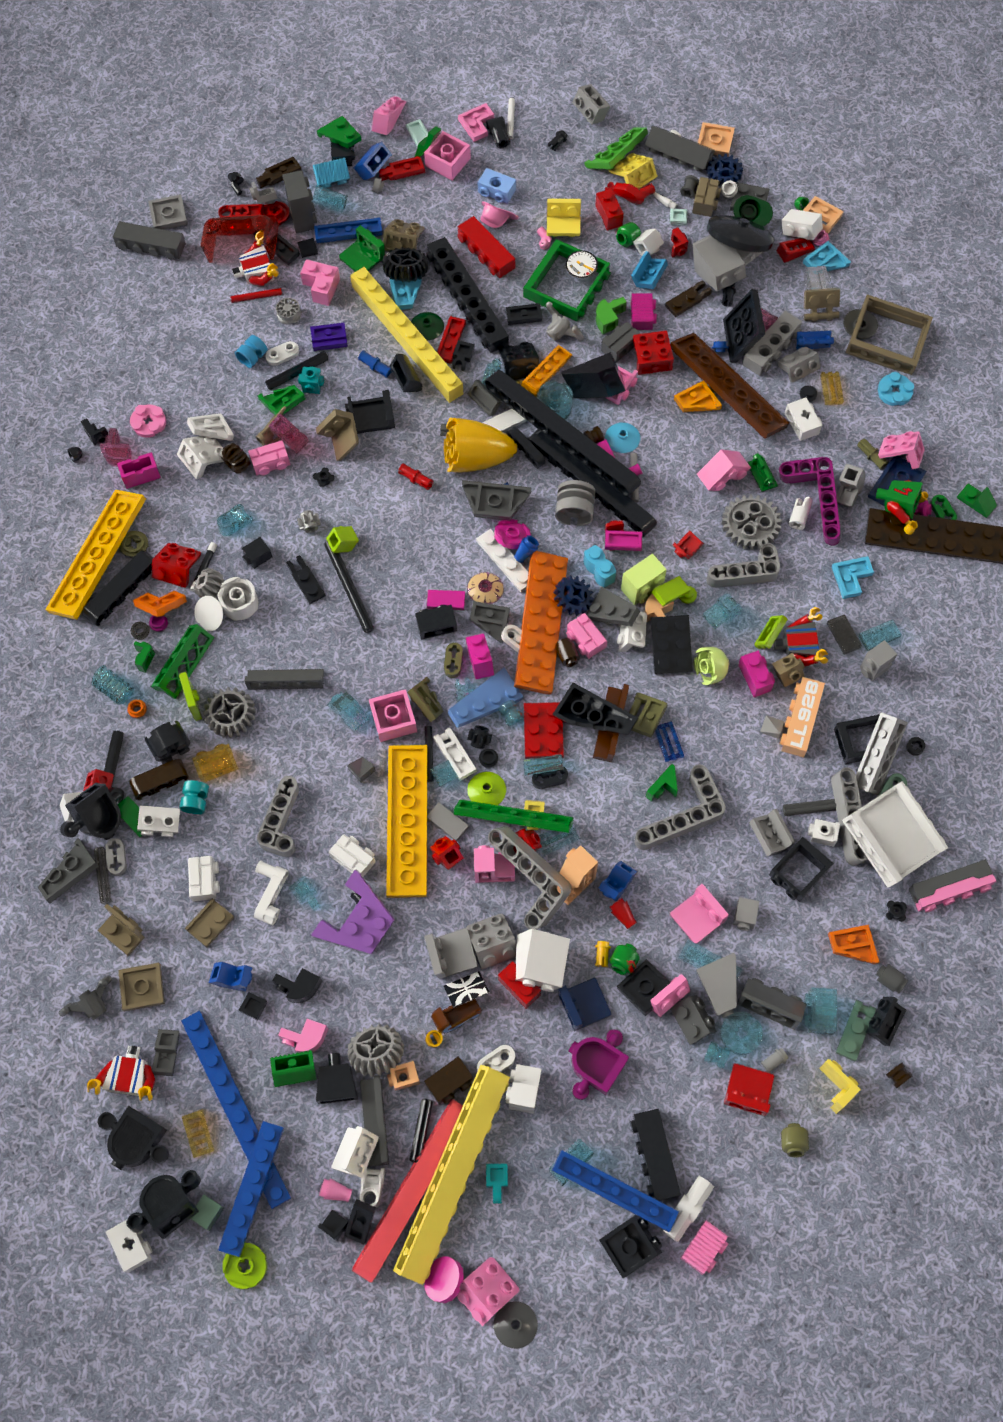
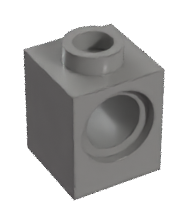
(746, 913)

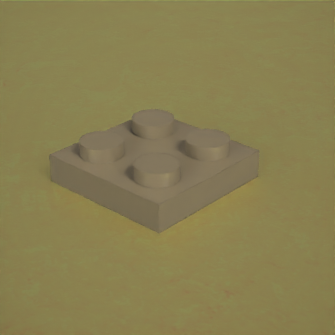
(141, 987)

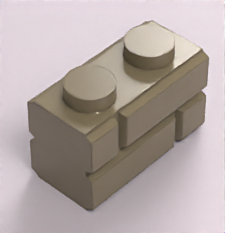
(706, 196)

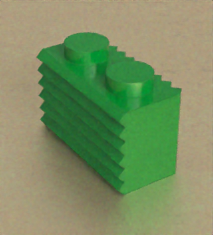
(293, 1068)

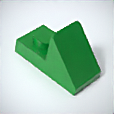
(979, 501)
(667, 781)

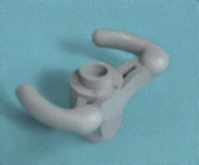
(560, 326)

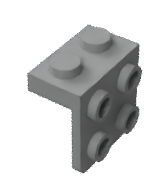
(492, 940)

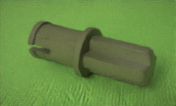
(872, 453)

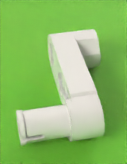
(265, 910)

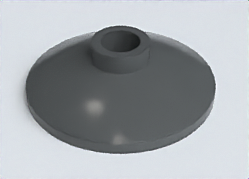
(869, 324)
(515, 1337)

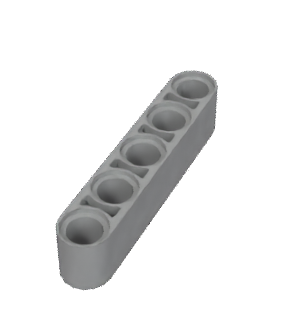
(844, 808)

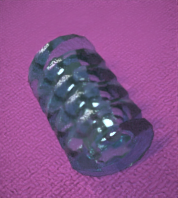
(111, 685)

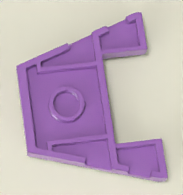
(364, 925)

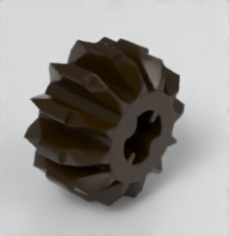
(235, 458)

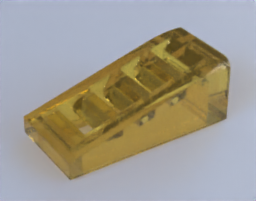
(185, 1118)

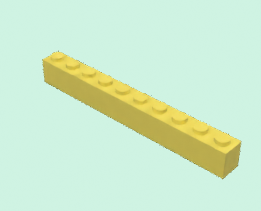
(407, 335)
(451, 1175)

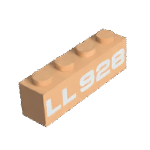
(803, 716)

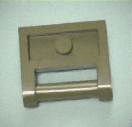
(650, 714)

